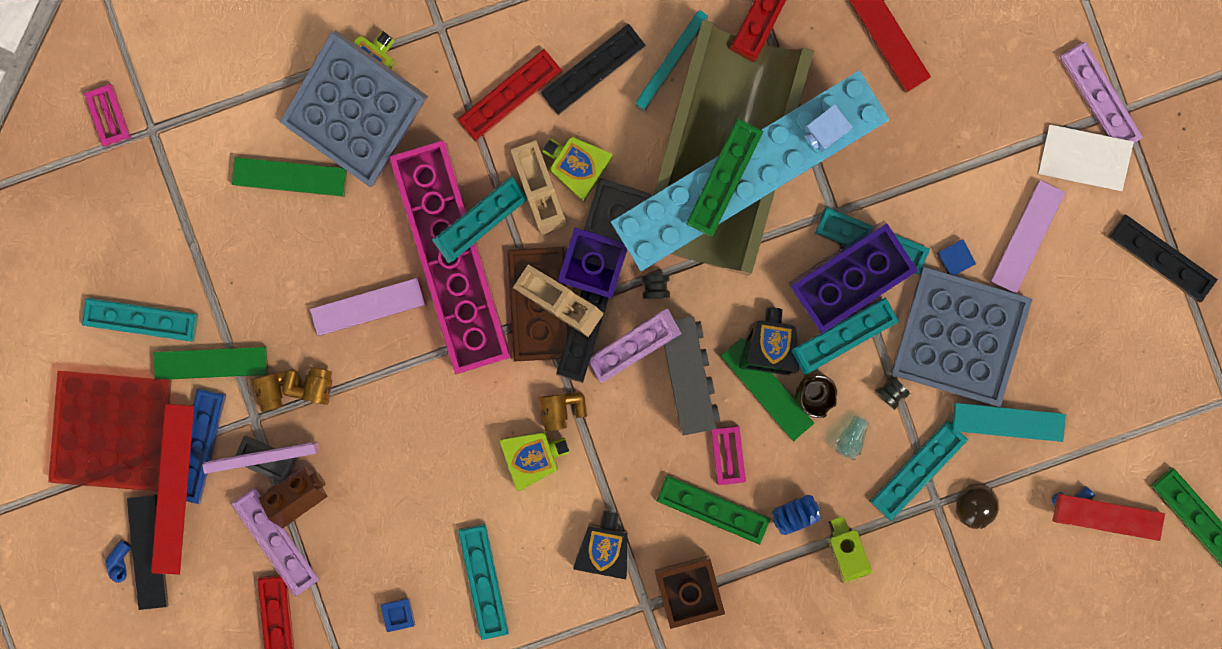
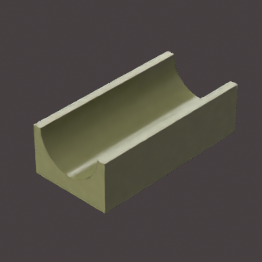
(714, 95)

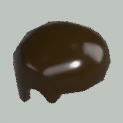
(816, 395)
(977, 506)

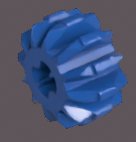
(796, 515)

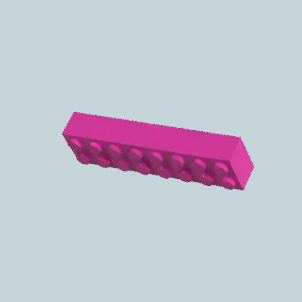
(458, 287)

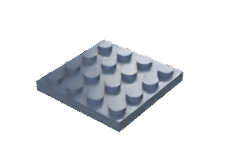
(353, 108)
(961, 336)

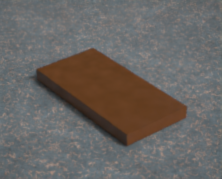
(534, 330)

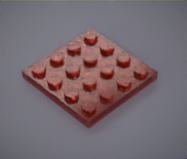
(108, 430)

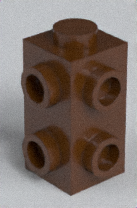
(293, 496)

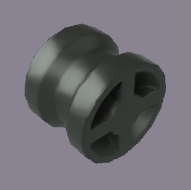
(656, 286)
(892, 391)

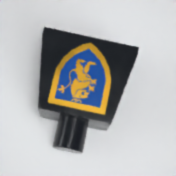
(770, 345)
(604, 548)

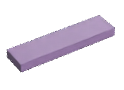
(1099, 94)
(1027, 237)
(368, 307)
(634, 345)
(261, 457)
(275, 544)

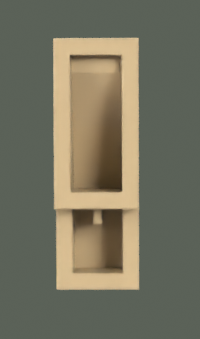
(539, 187)
(558, 300)

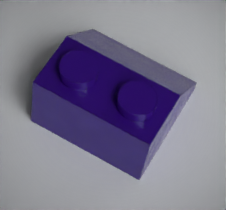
(593, 263)

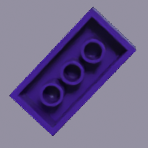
(853, 276)

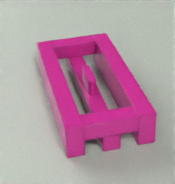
(125, 134)
(731, 479)

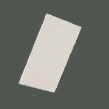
(1086, 157)

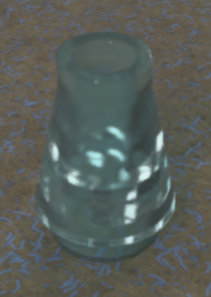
(852, 439)

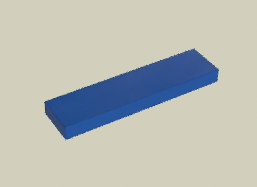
(206, 421)

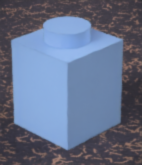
(827, 129)

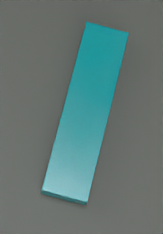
(671, 61)
(479, 219)
(845, 229)
(139, 319)
(845, 336)
(1008, 422)
(918, 470)
(483, 581)

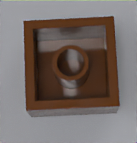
(689, 592)

